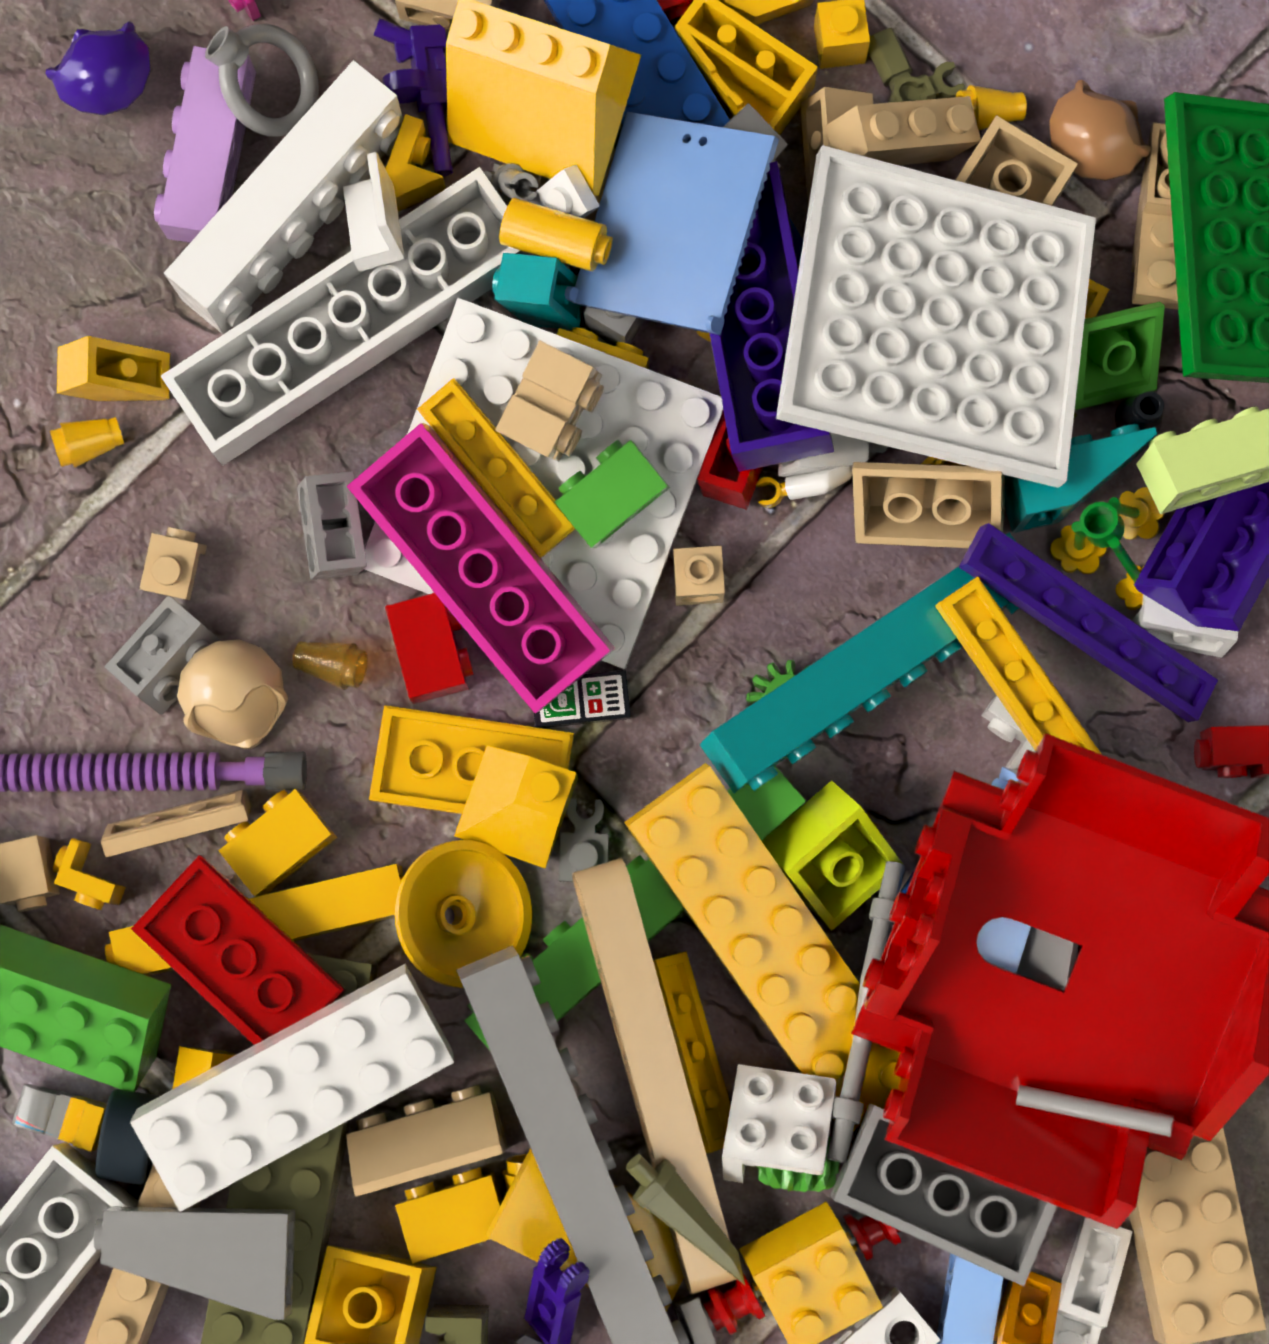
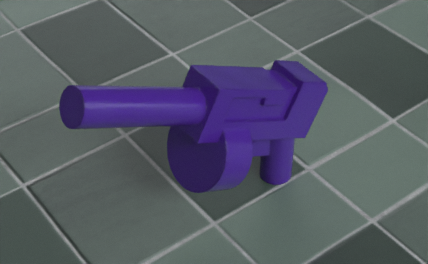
(424, 82)

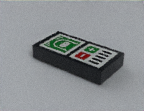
(588, 700)

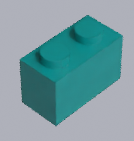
(535, 291)

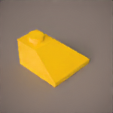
(517, 805)

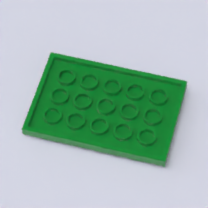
(1220, 233)

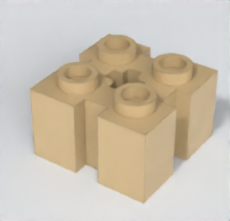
(550, 402)

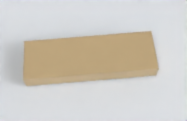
(176, 822)

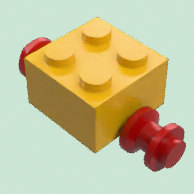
(806, 1276)

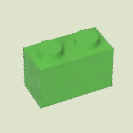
(610, 493)

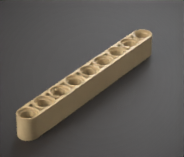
(648, 1049)

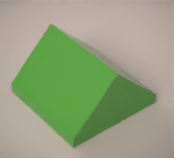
(1120, 355)

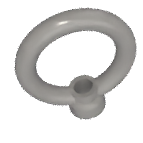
(229, 52)

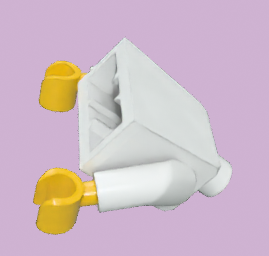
(819, 473)

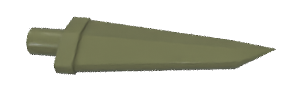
(675, 1204)

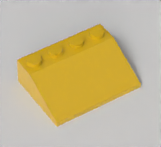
(534, 92)

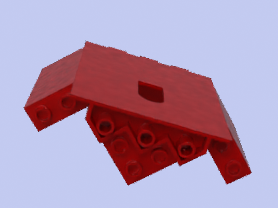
(1156, 1008)

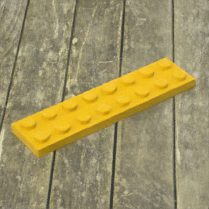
(760, 929)

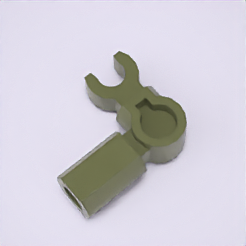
(896, 70)

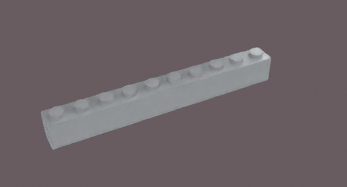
(566, 1150)

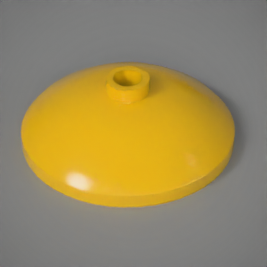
(487, 903)

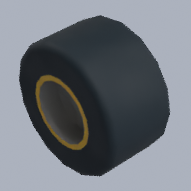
(119, 1149)

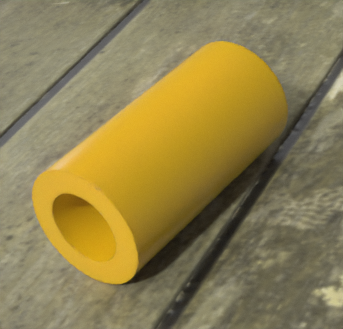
(555, 235)

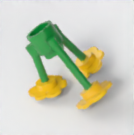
(1103, 527)

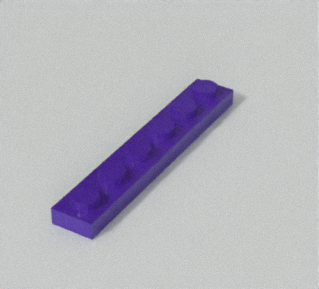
(1088, 623)

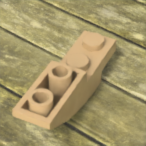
(1153, 241)

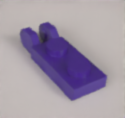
(555, 1294)

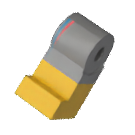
(60, 1115)

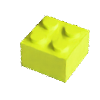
(831, 854)

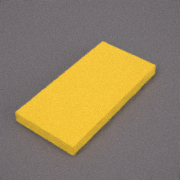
(434, 757)
(531, 1222)

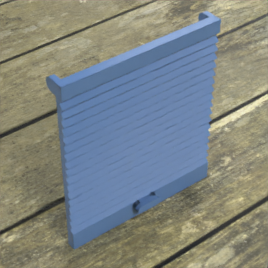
(676, 221)

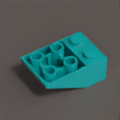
(1089, 468)

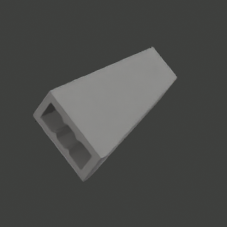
(210, 1252)

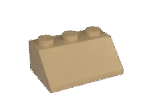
(925, 503)
(425, 1140)

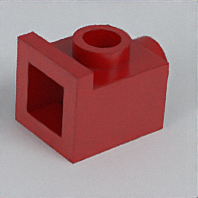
(1234, 750)

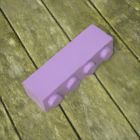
(204, 151)

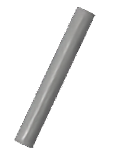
(1095, 1110)

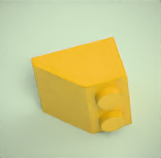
(369, 1299)

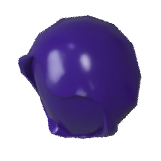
(102, 70)

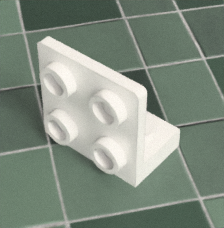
(777, 1122)

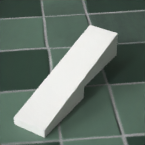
(1090, 1282)

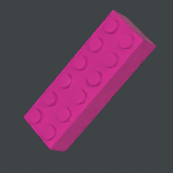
(480, 567)

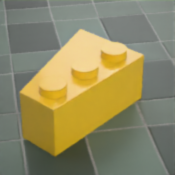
(745, 63)

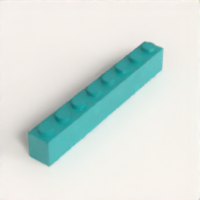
(836, 686)

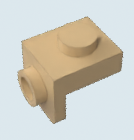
(172, 563)

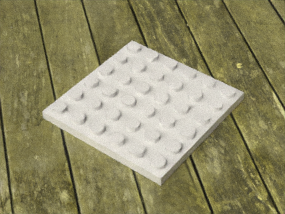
(938, 318)
(659, 414)

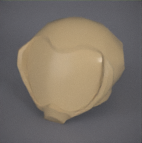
(232, 693)

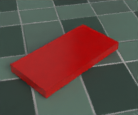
(234, 954)

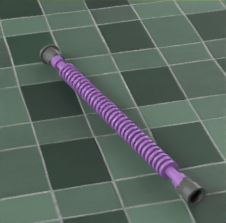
(65, 772)

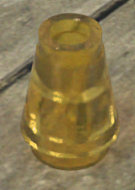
(332, 662)

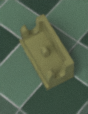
(460, 1322)

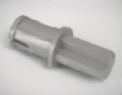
(512, 182)

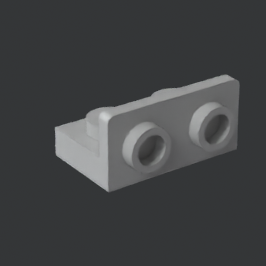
(158, 653)

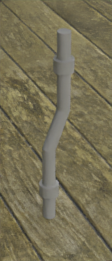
(847, 1108)

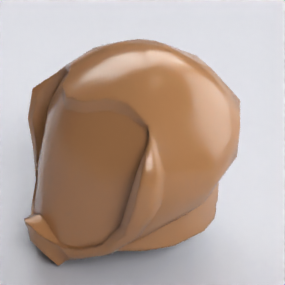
(1097, 133)

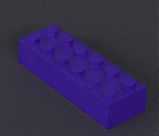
(755, 341)

